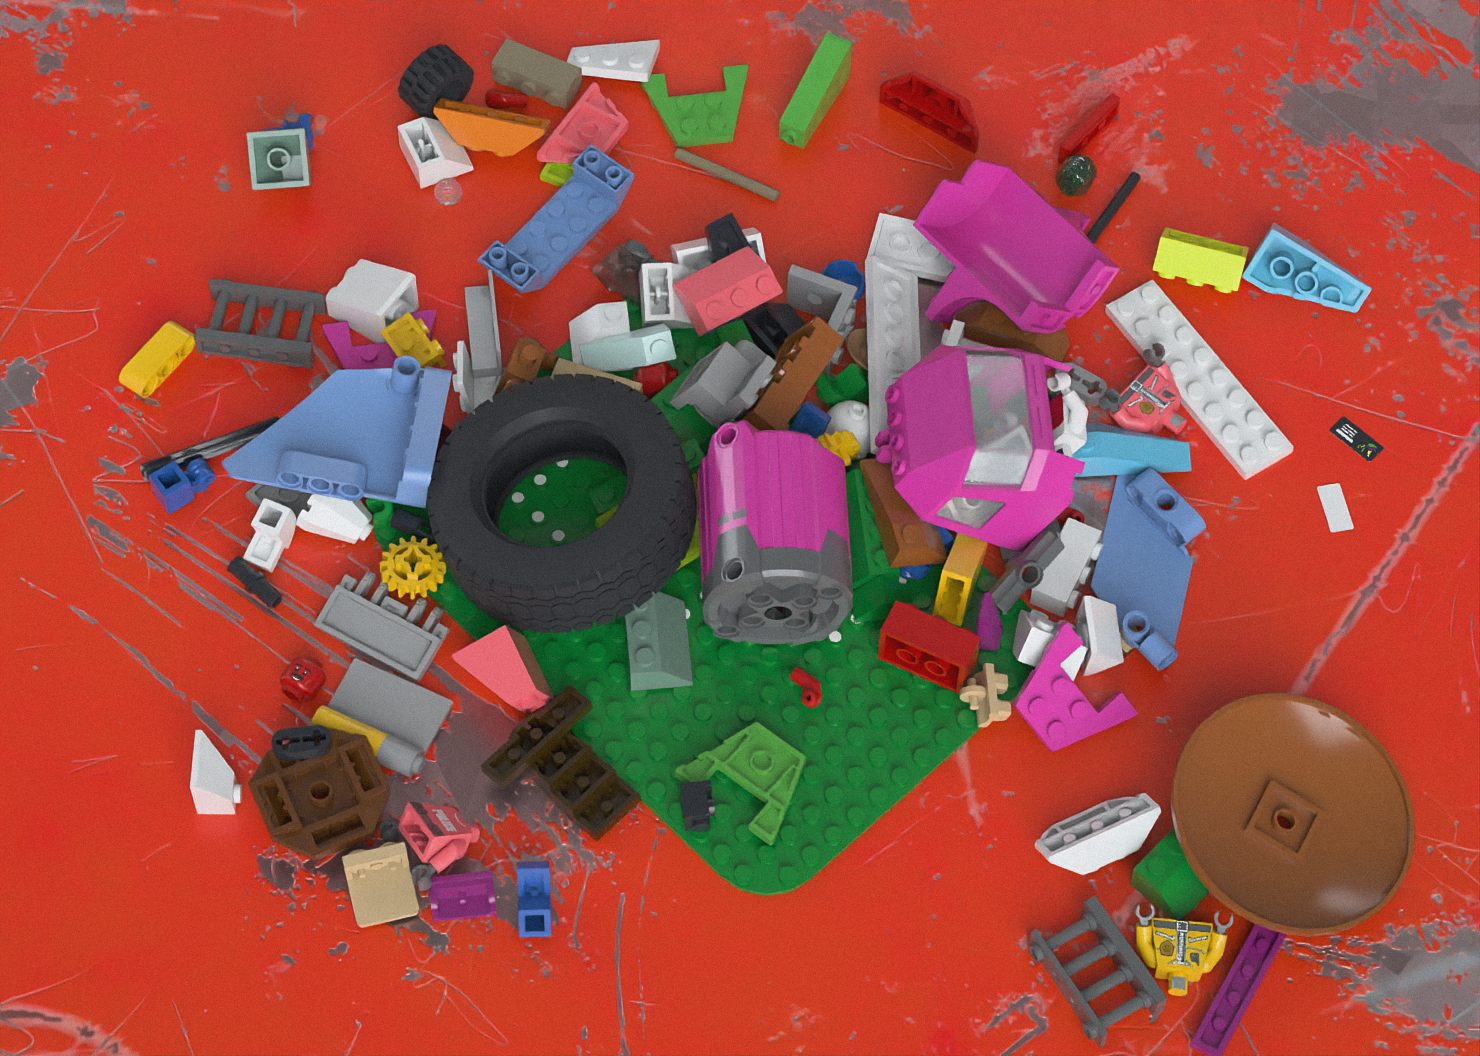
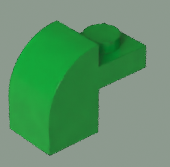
(846, 386)

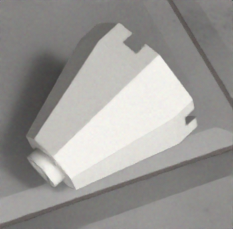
(336, 518)

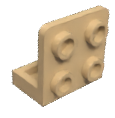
(380, 884)

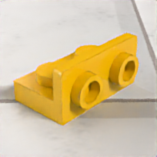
(409, 339)

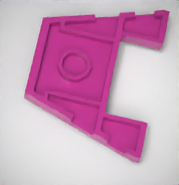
(371, 355)
(1055, 704)

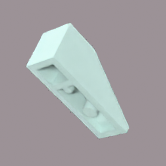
(629, 349)

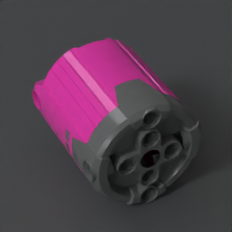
(773, 536)

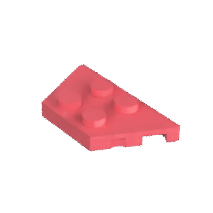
(589, 122)

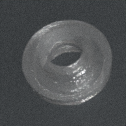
(448, 185)

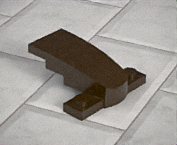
(564, 765)

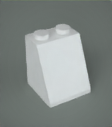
(372, 298)

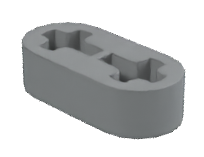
(1084, 381)

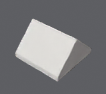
(1100, 632)

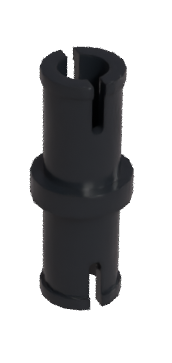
(255, 582)

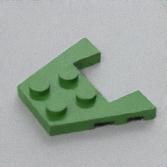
(702, 116)
(761, 766)

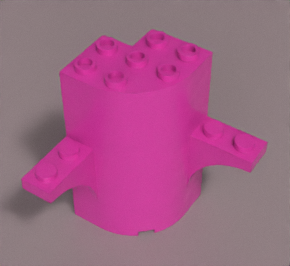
(1012, 250)

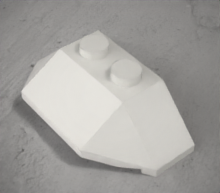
(1099, 834)

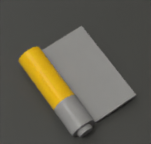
(390, 712)

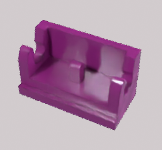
(462, 896)

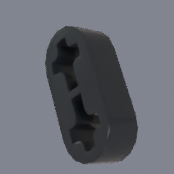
(301, 742)

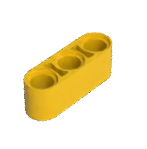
(157, 359)

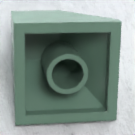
(279, 159)

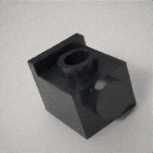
(697, 805)

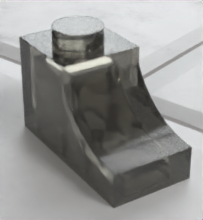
(620, 274)

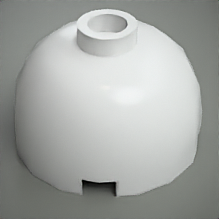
(852, 417)

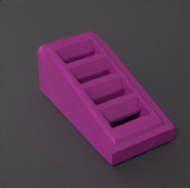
(989, 624)

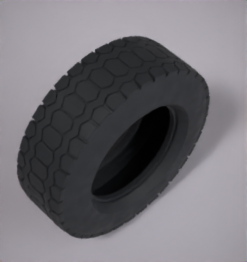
(580, 579)

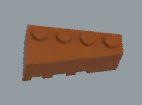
(796, 370)

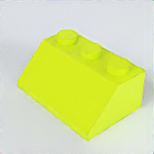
(1200, 260)

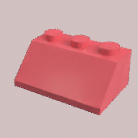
(726, 290)

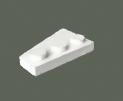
(617, 61)

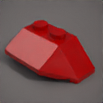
(932, 107)

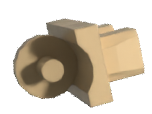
(982, 695)

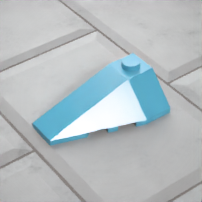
(1298, 270)
(1123, 452)

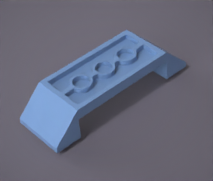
(562, 223)

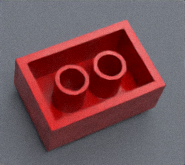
(928, 646)

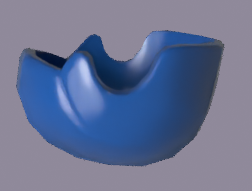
(846, 272)

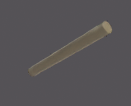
(727, 174)

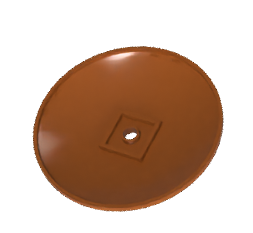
(1332, 783)

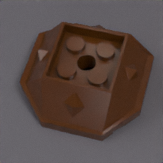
(324, 826)

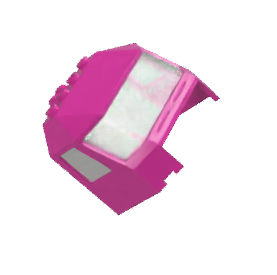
(978, 443)

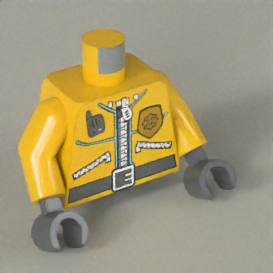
(1179, 948)

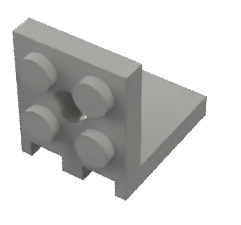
(825, 299)

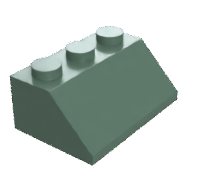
(658, 644)

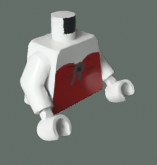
(1067, 416)

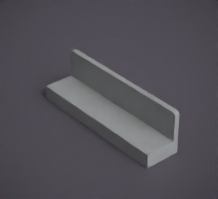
(483, 330)

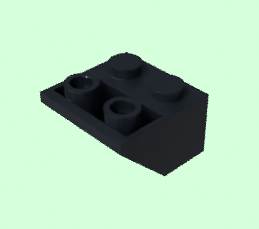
(771, 325)

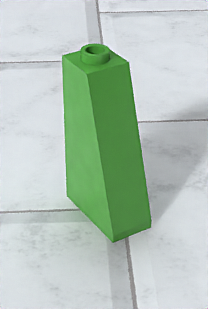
(816, 90)

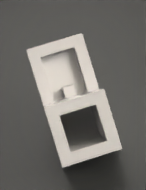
(273, 533)

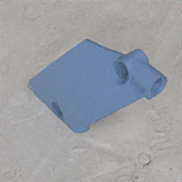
(1146, 562)

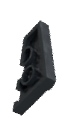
(724, 237)

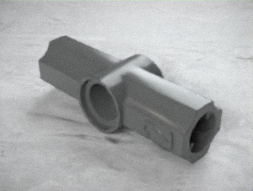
(1036, 559)

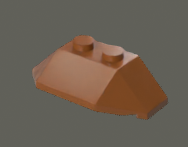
(993, 327)

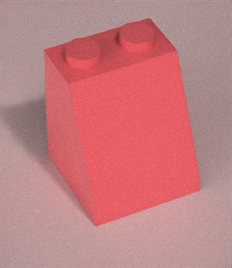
(507, 668)

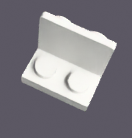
(472, 390)

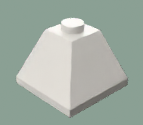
(598, 323)
(212, 779)

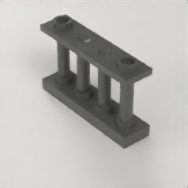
(260, 348)
(1111, 944)

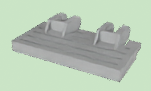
(379, 626)

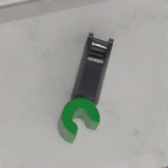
(399, 520)

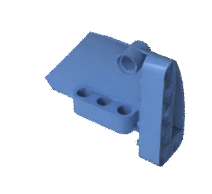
(355, 437)

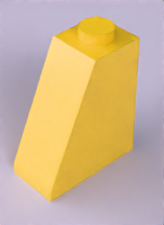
(959, 578)

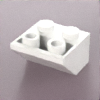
(432, 151)
(658, 297)
(1034, 634)

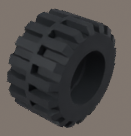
(435, 76)

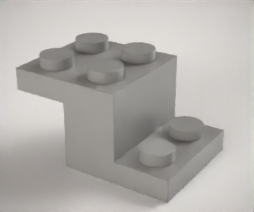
(724, 383)

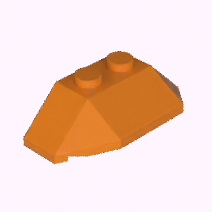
(489, 128)

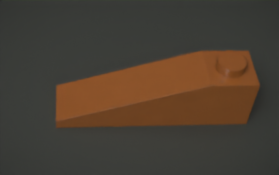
(902, 532)

